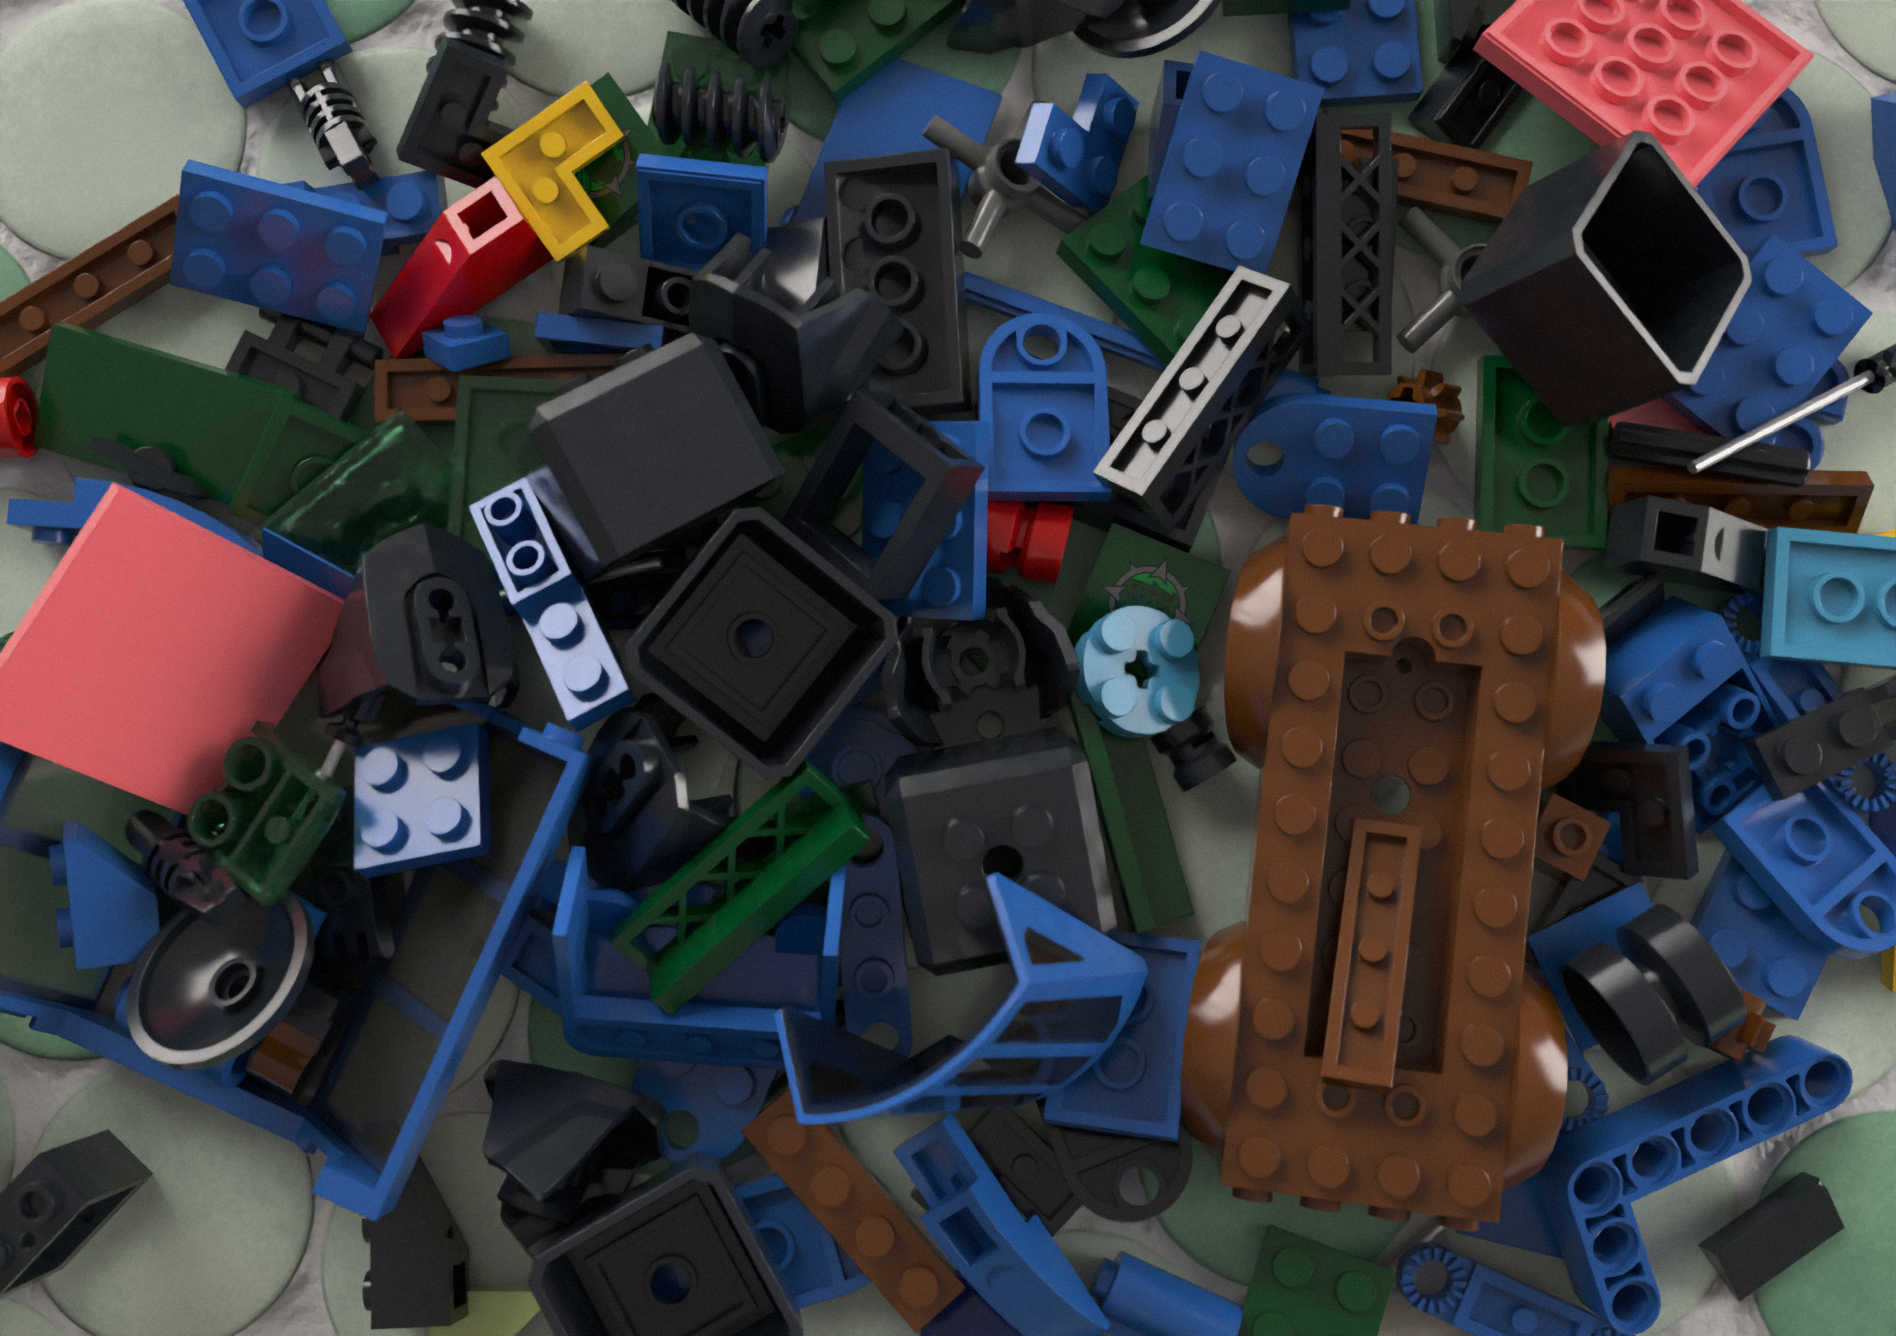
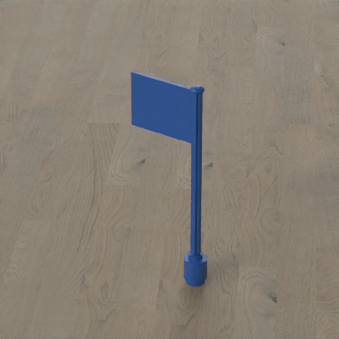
(889, 118)

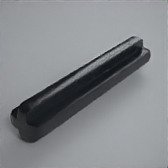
(1677, 448)

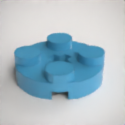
(1170, 663)

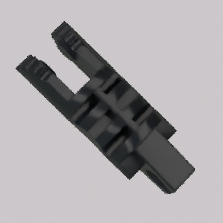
(337, 124)
(184, 868)

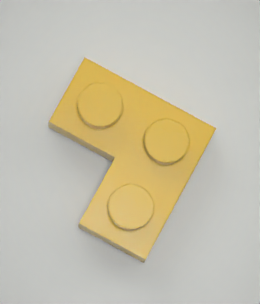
(540, 168)

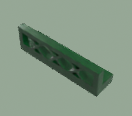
(1132, 823)
(752, 904)

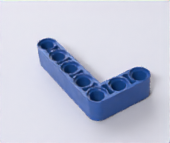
(1732, 1111)

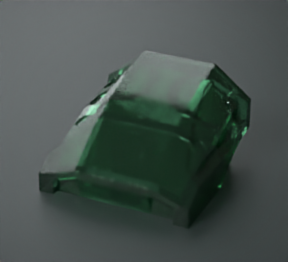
(265, 813)

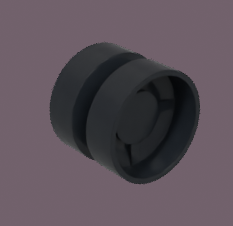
(1653, 993)

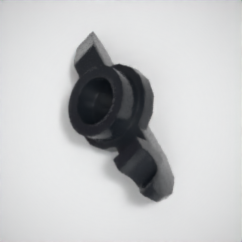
(149, 468)

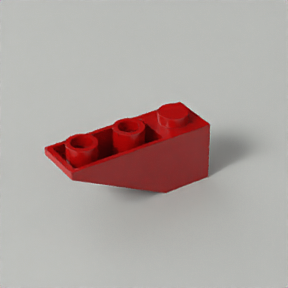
(459, 267)

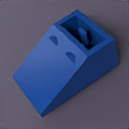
(1689, 685)

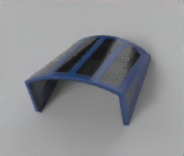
(1044, 1033)

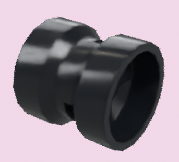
(1194, 749)

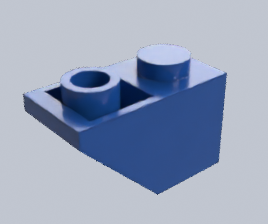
(109, 900)

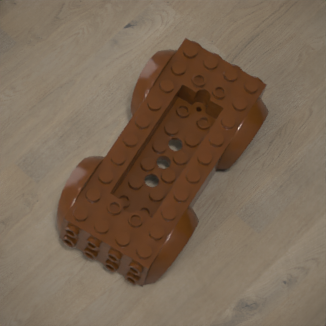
(1479, 688)

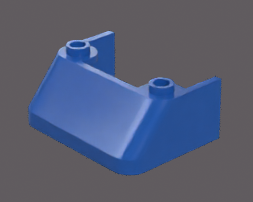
(726, 1023)

